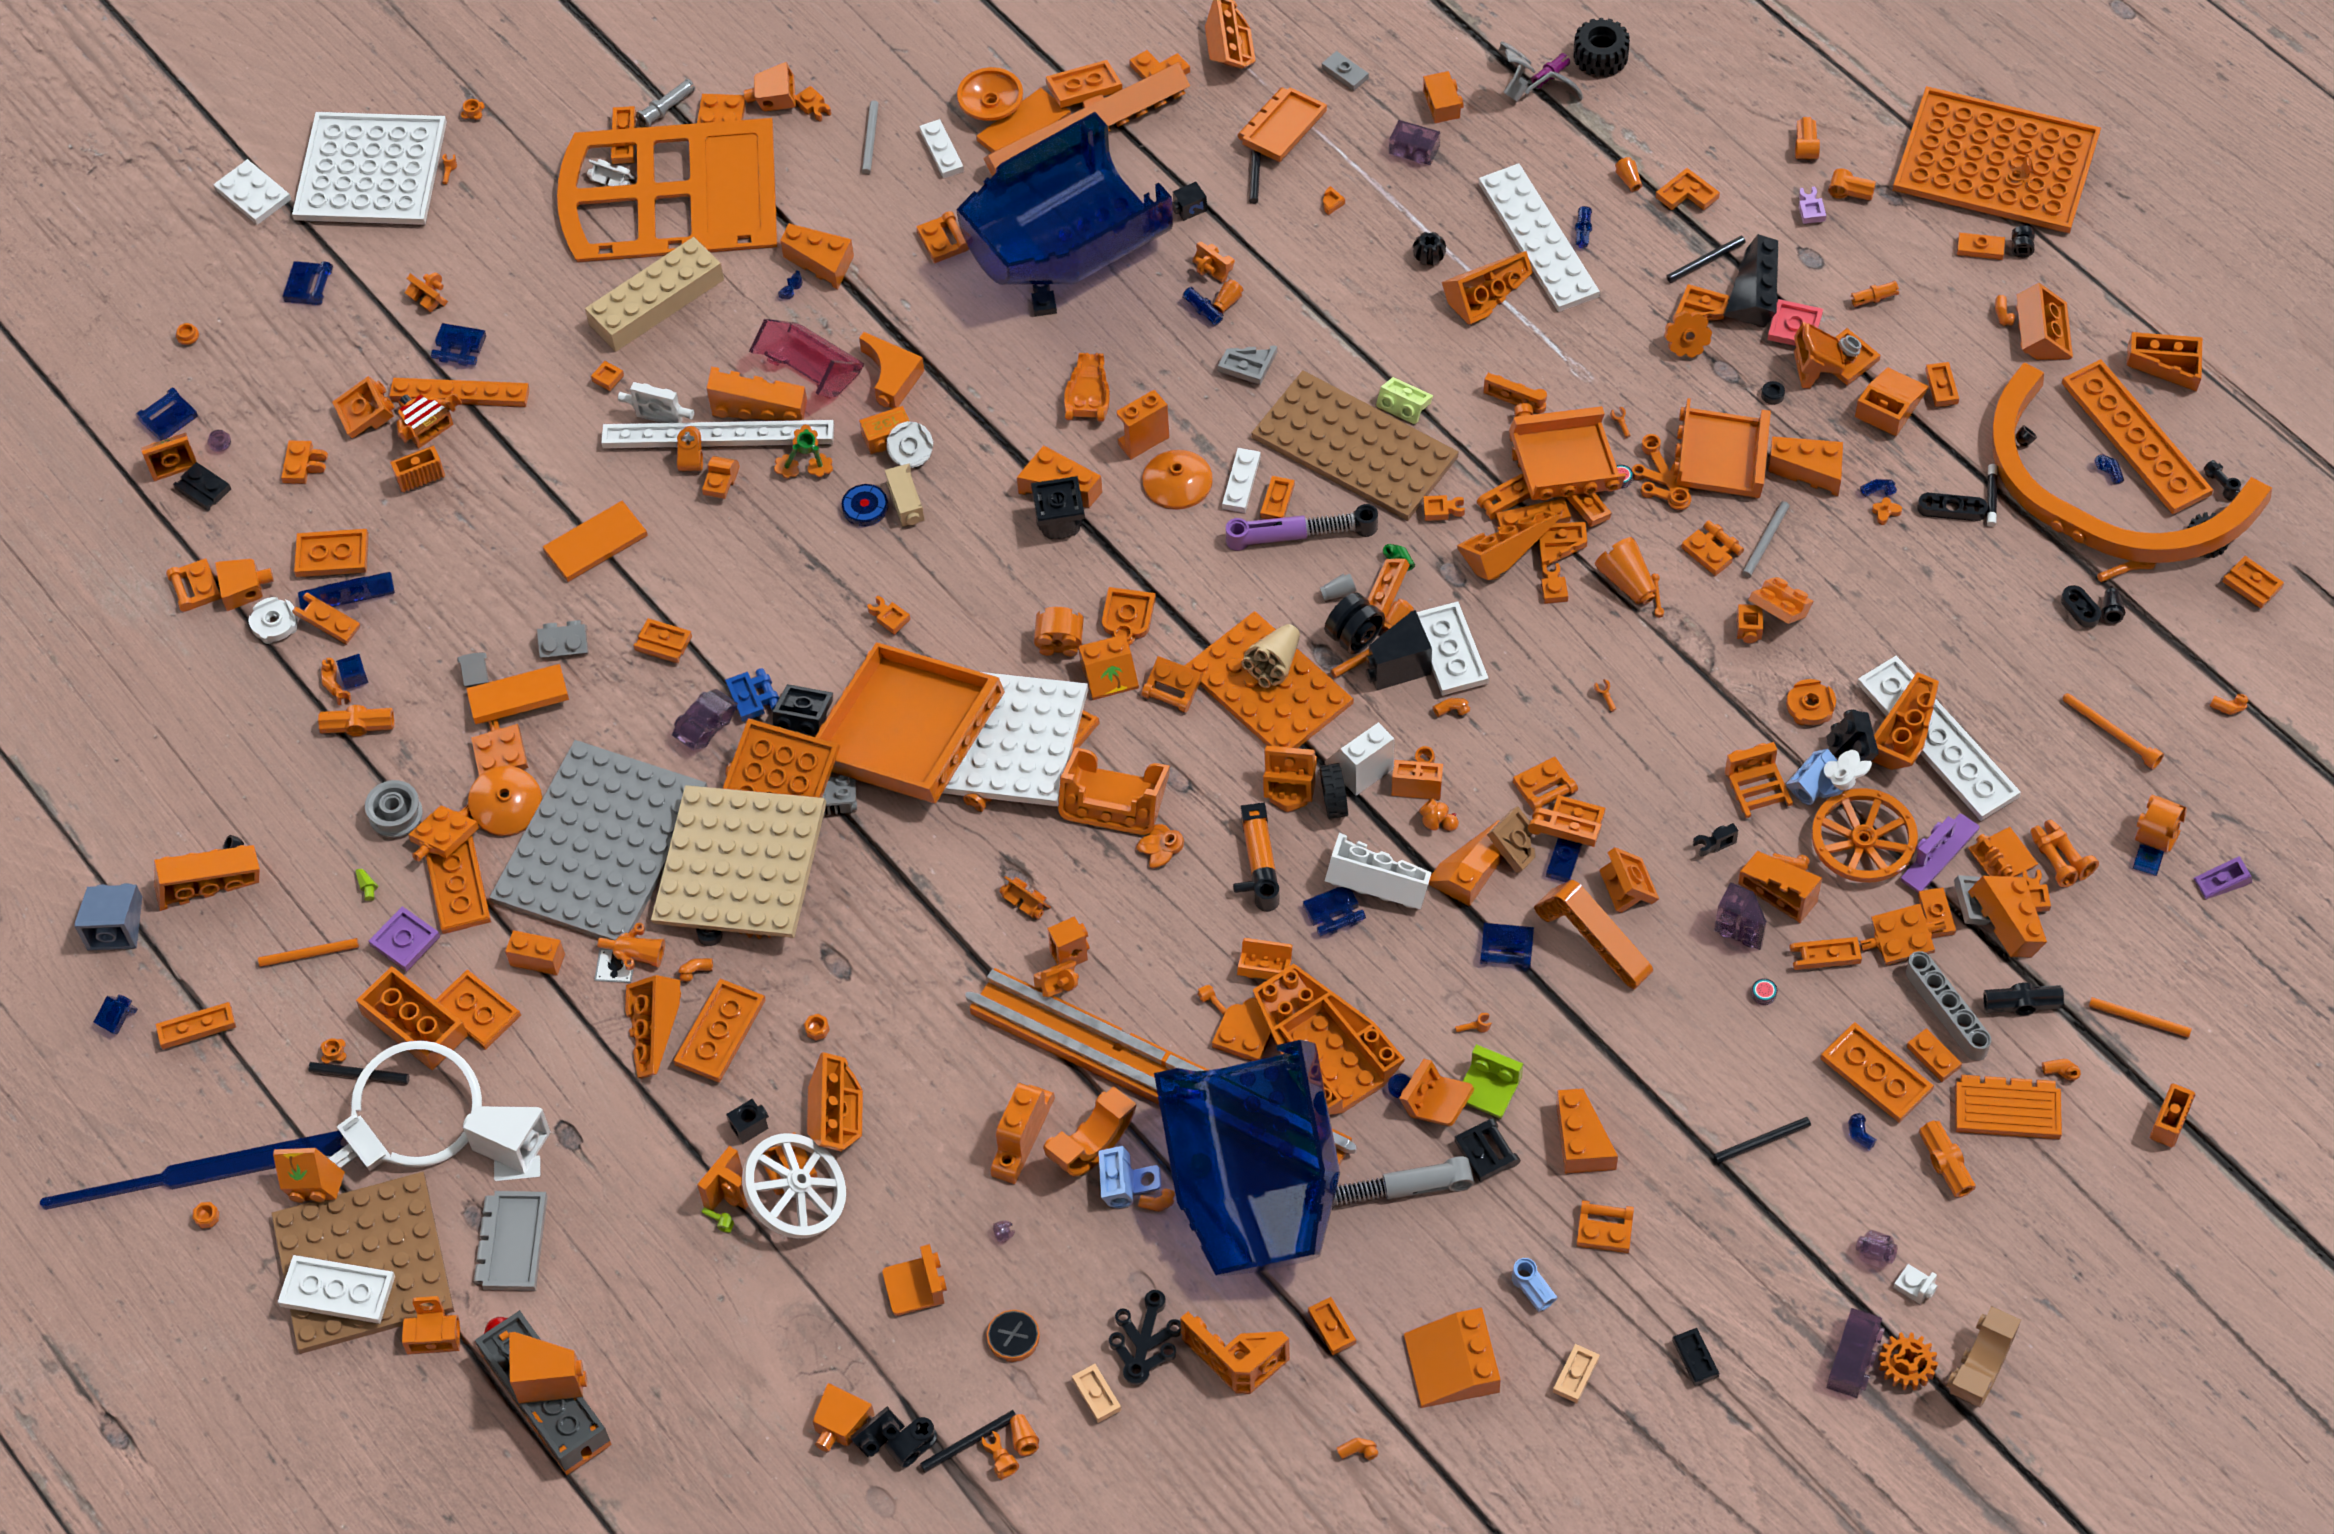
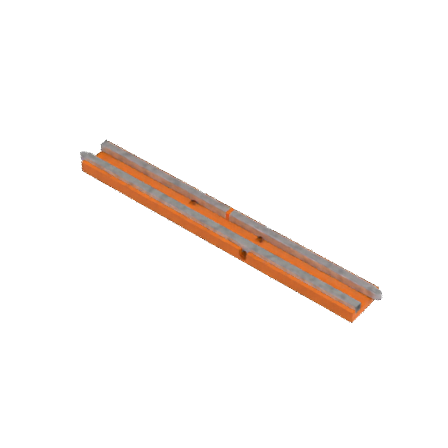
(1084, 1038)

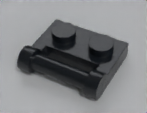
(1479, 1152)

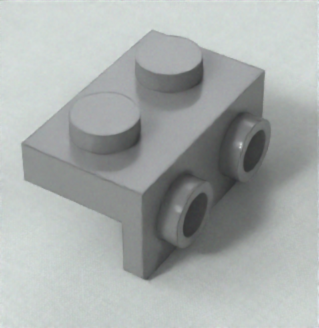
(562, 640)

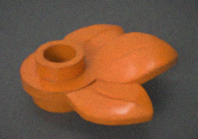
(1158, 845)

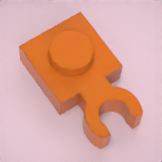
(811, 101)
(1439, 508)
(1553, 586)
(890, 616)
(2038, 892)

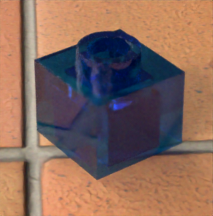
(352, 671)

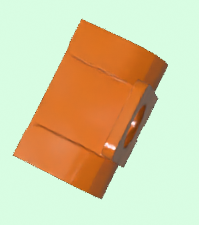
(431, 1329)

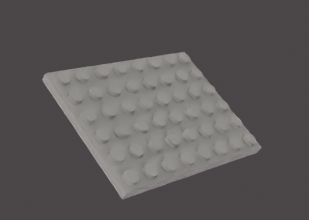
(595, 843)

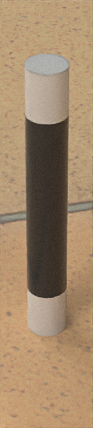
(1992, 495)

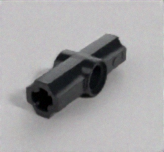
(2023, 999)

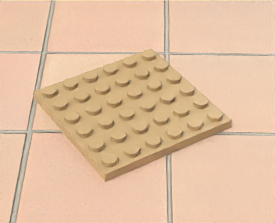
(739, 861)

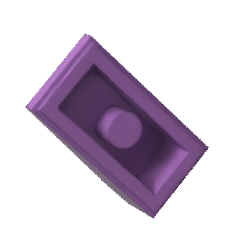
(2223, 878)

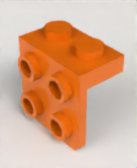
(1434, 1096)
(915, 1283)

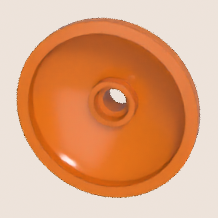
(990, 94)
(1177, 488)
(499, 814)

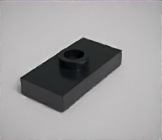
(1695, 1356)

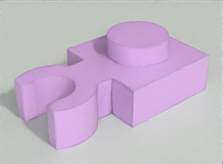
(1810, 208)

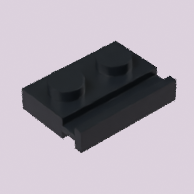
(202, 486)

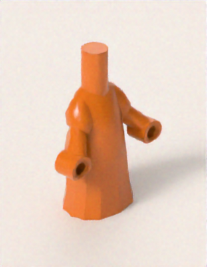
(638, 949)

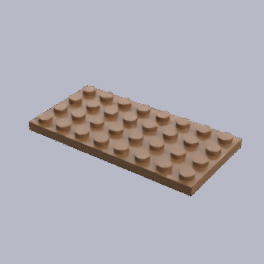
(1355, 445)

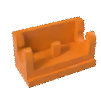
(1417, 779)

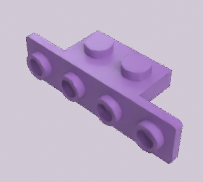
(1939, 850)

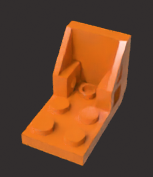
(1245, 1371)

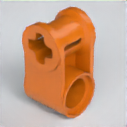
(689, 454)

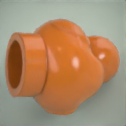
(1437, 812)

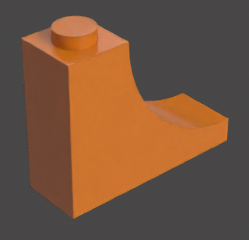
(898, 369)

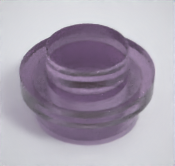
(219, 440)

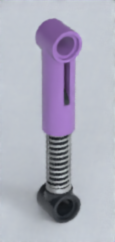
(1299, 527)

